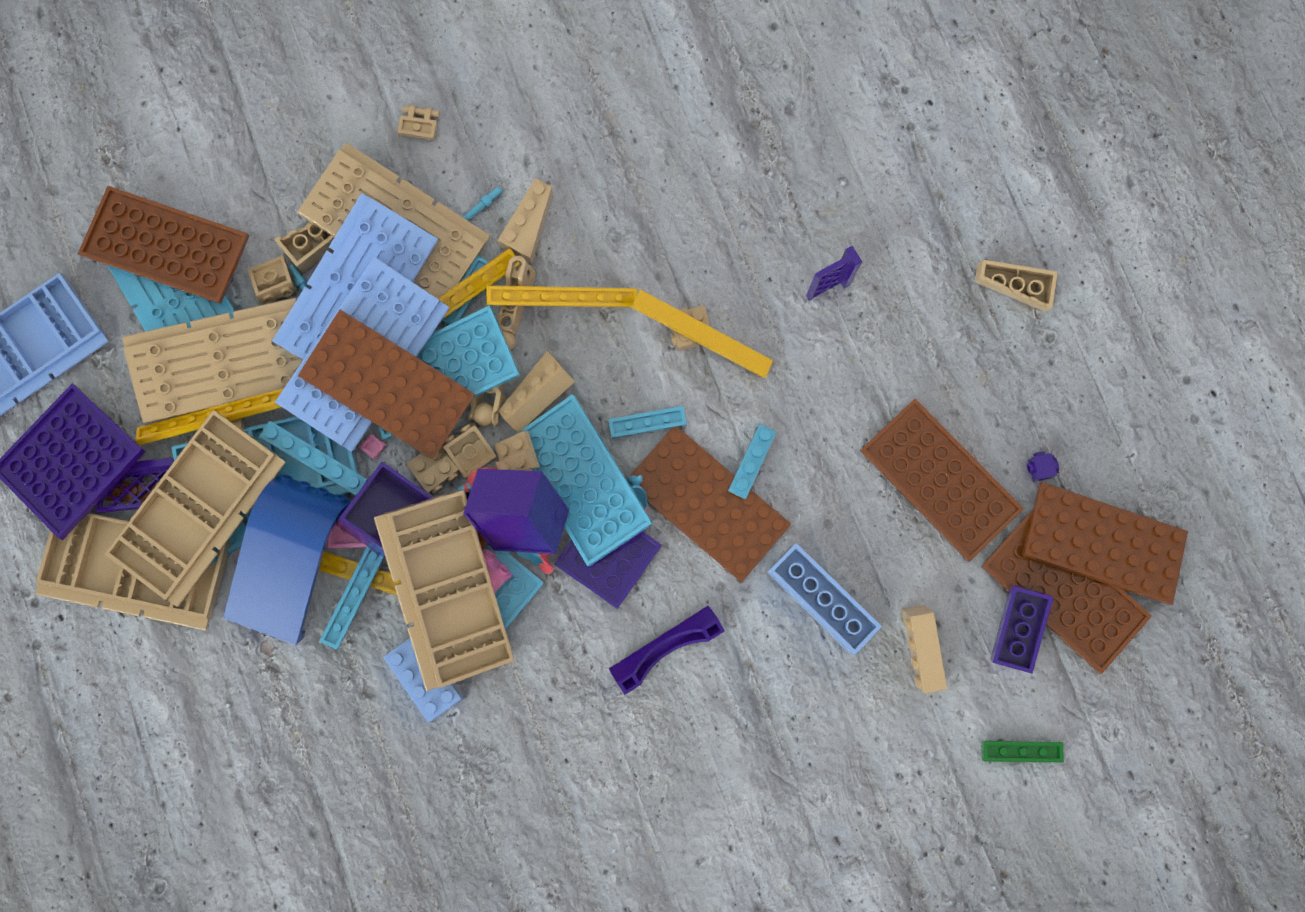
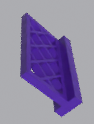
(836, 273)
(141, 469)

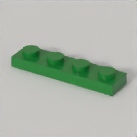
(1022, 751)

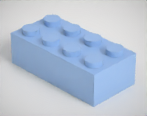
(406, 669)

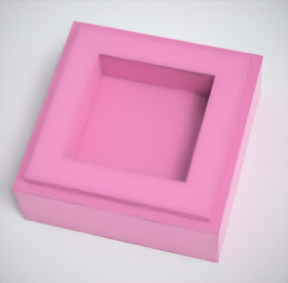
(373, 446)

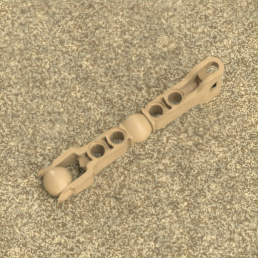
(485, 413)

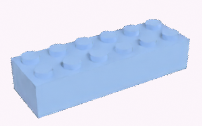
(824, 599)

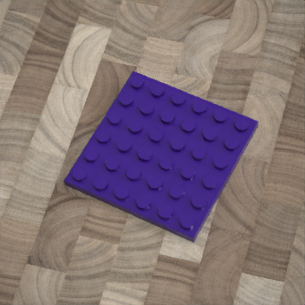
(68, 461)

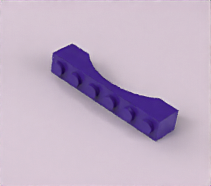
(698, 628)

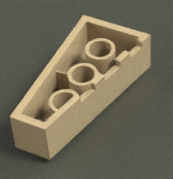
(528, 221)
(305, 246)
(1019, 282)
(536, 392)
(924, 648)

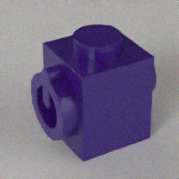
(1042, 466)

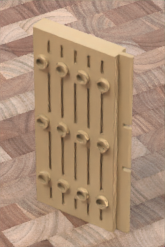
(356, 173)
(210, 364)
(195, 508)
(83, 574)
(444, 589)

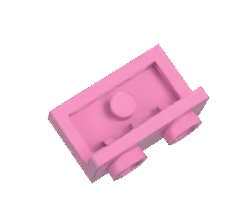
(497, 571)

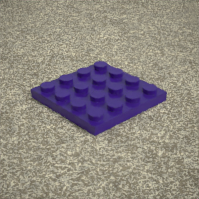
(616, 572)

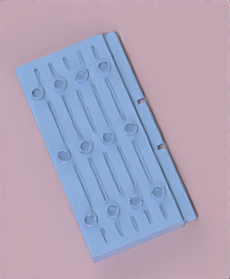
(366, 233)
(391, 308)
(43, 337)

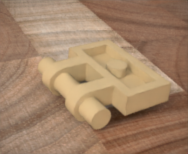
(418, 127)

